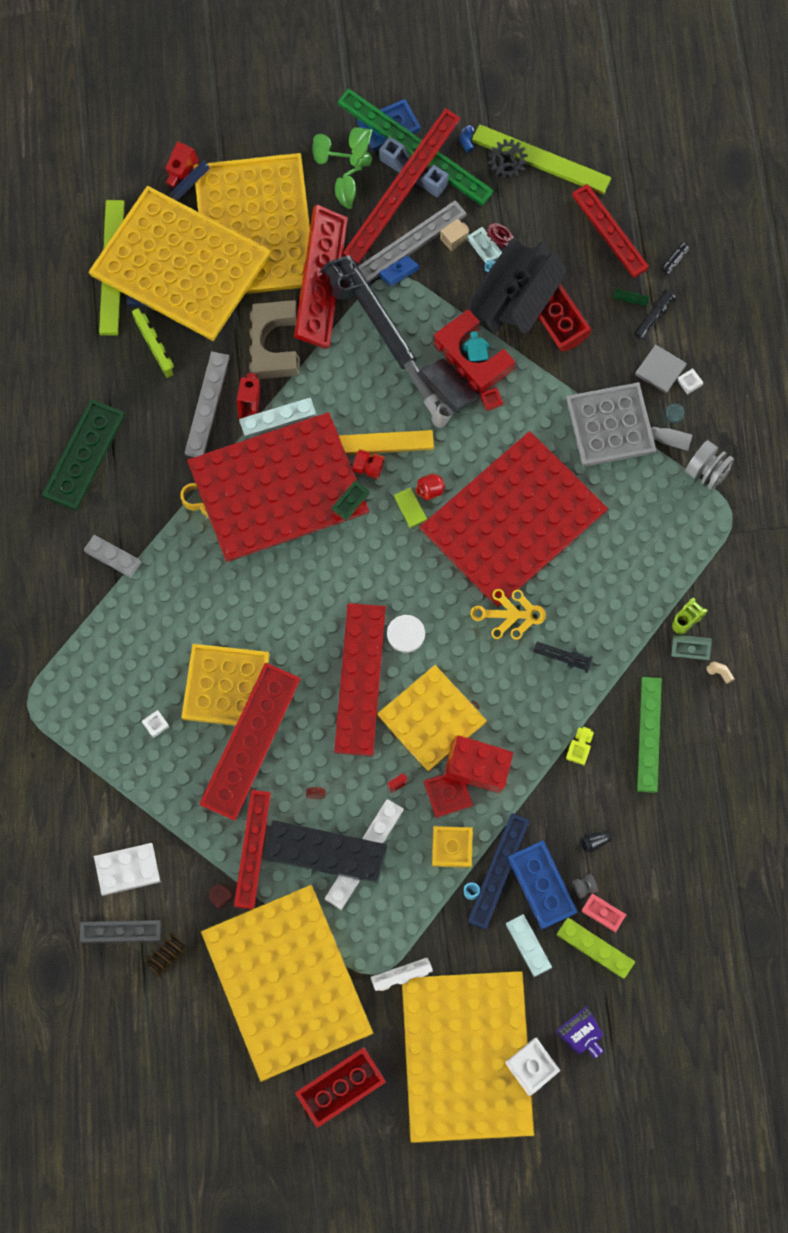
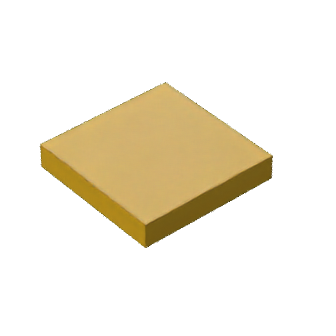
(452, 846)

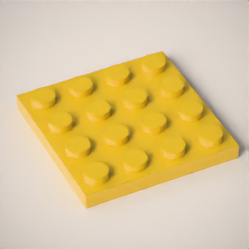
(220, 683)
(430, 717)

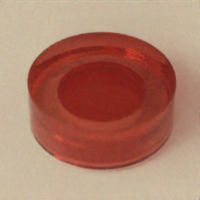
(315, 793)

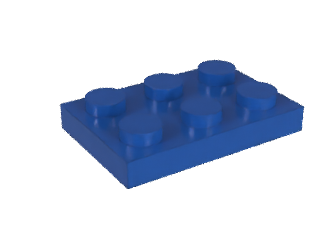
(401, 114)

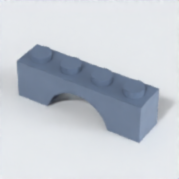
(396, 156)

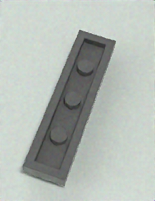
(120, 931)

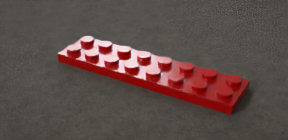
(316, 297)
(360, 680)
(250, 741)

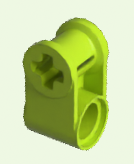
(690, 614)

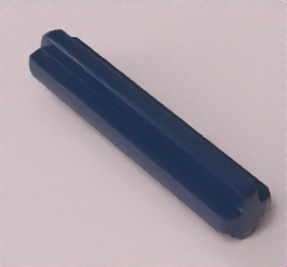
(189, 181)

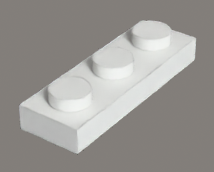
(401, 974)

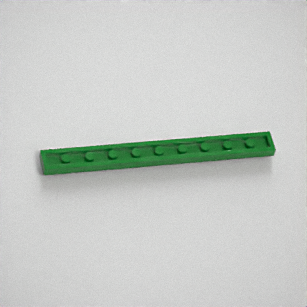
(389, 128)

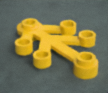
(512, 614)

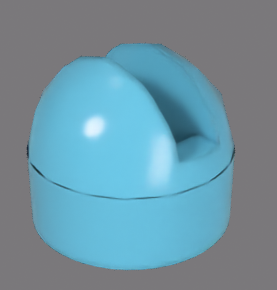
(474, 889)

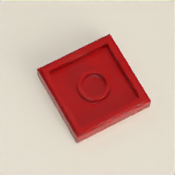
(447, 795)

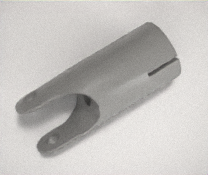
(672, 437)

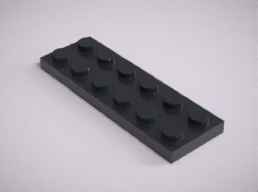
(325, 851)

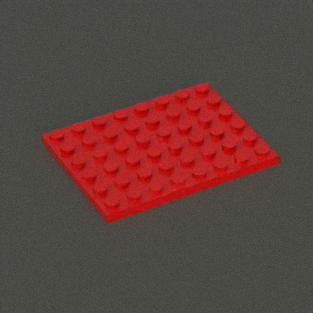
(274, 486)
(513, 518)

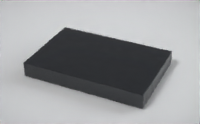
(448, 385)

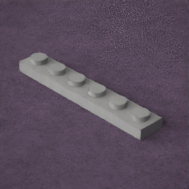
(207, 404)

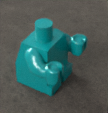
(476, 348)

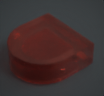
(219, 896)

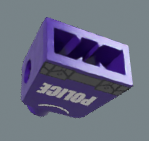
(582, 1033)

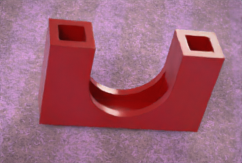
(479, 375)

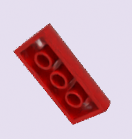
(564, 321)
(340, 1087)

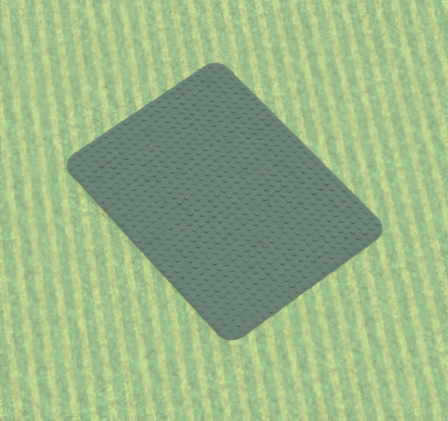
(292, 600)

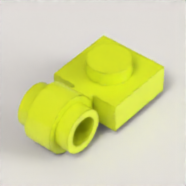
(579, 750)

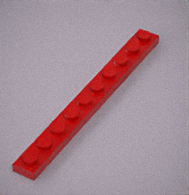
(402, 186)

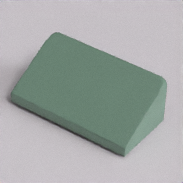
(691, 647)

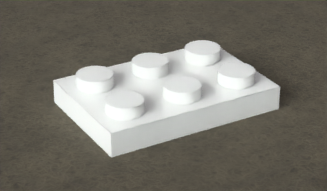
(127, 869)

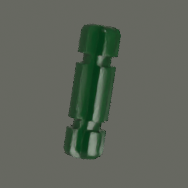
(631, 297)

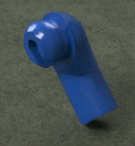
(465, 137)

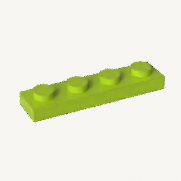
(150, 337)
(596, 948)

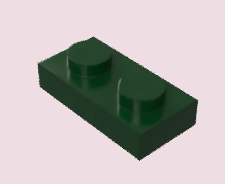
(350, 500)

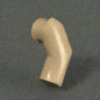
(722, 669)

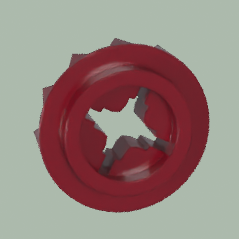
(499, 234)

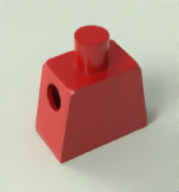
(180, 163)
(248, 392)

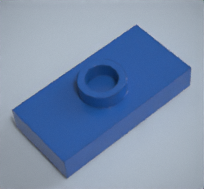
(398, 271)

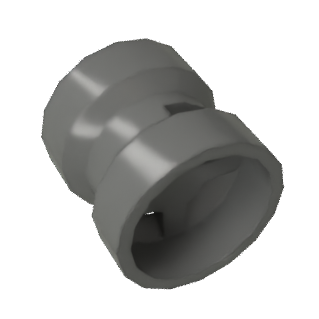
(585, 886)

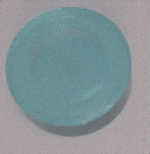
(674, 413)

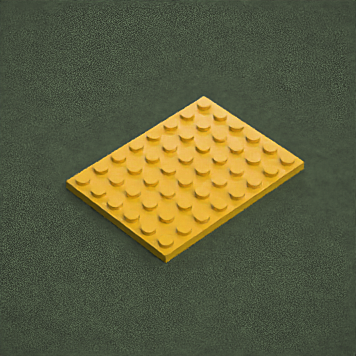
(265, 204)
(180, 263)
(286, 983)
(457, 1053)

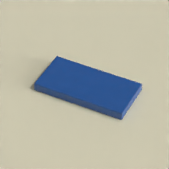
(542, 884)

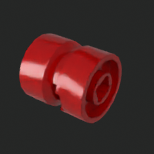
(368, 464)

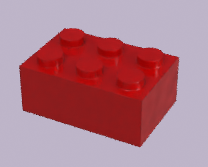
(478, 764)

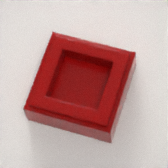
(491, 399)
(397, 783)

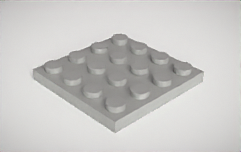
(610, 424)

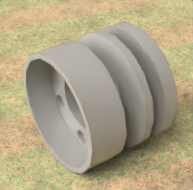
(709, 465)

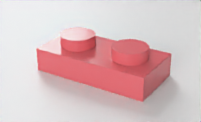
(603, 913)

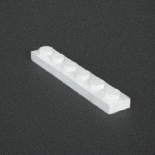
(377, 832)

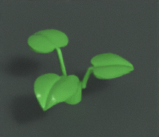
(359, 142)

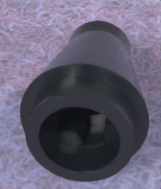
(594, 841)

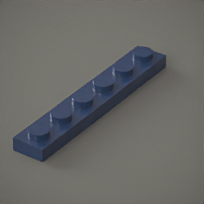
(498, 872)

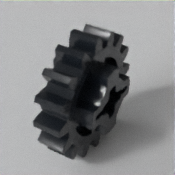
(513, 152)

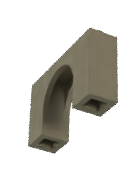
(264, 319)

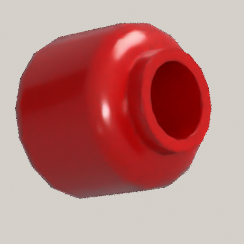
(430, 486)

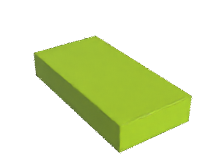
(410, 508)

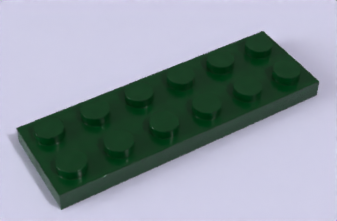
(83, 454)

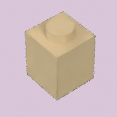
(454, 234)

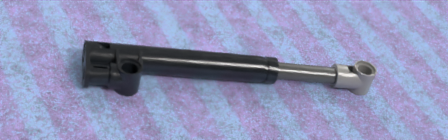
(350, 282)

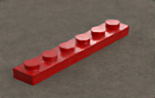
(610, 231)
(252, 849)

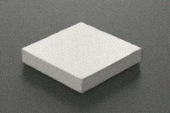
(532, 1066)

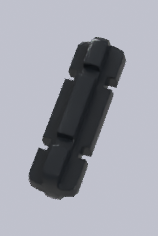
(675, 257)

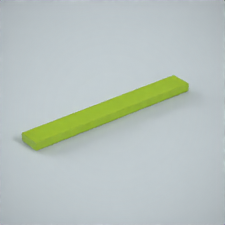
(546, 161)
(110, 296)

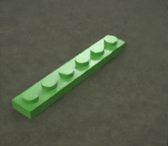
(649, 735)

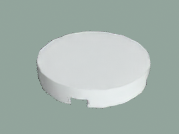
(406, 633)

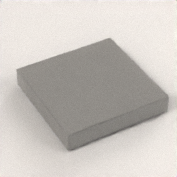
(660, 369)

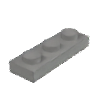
(112, 556)

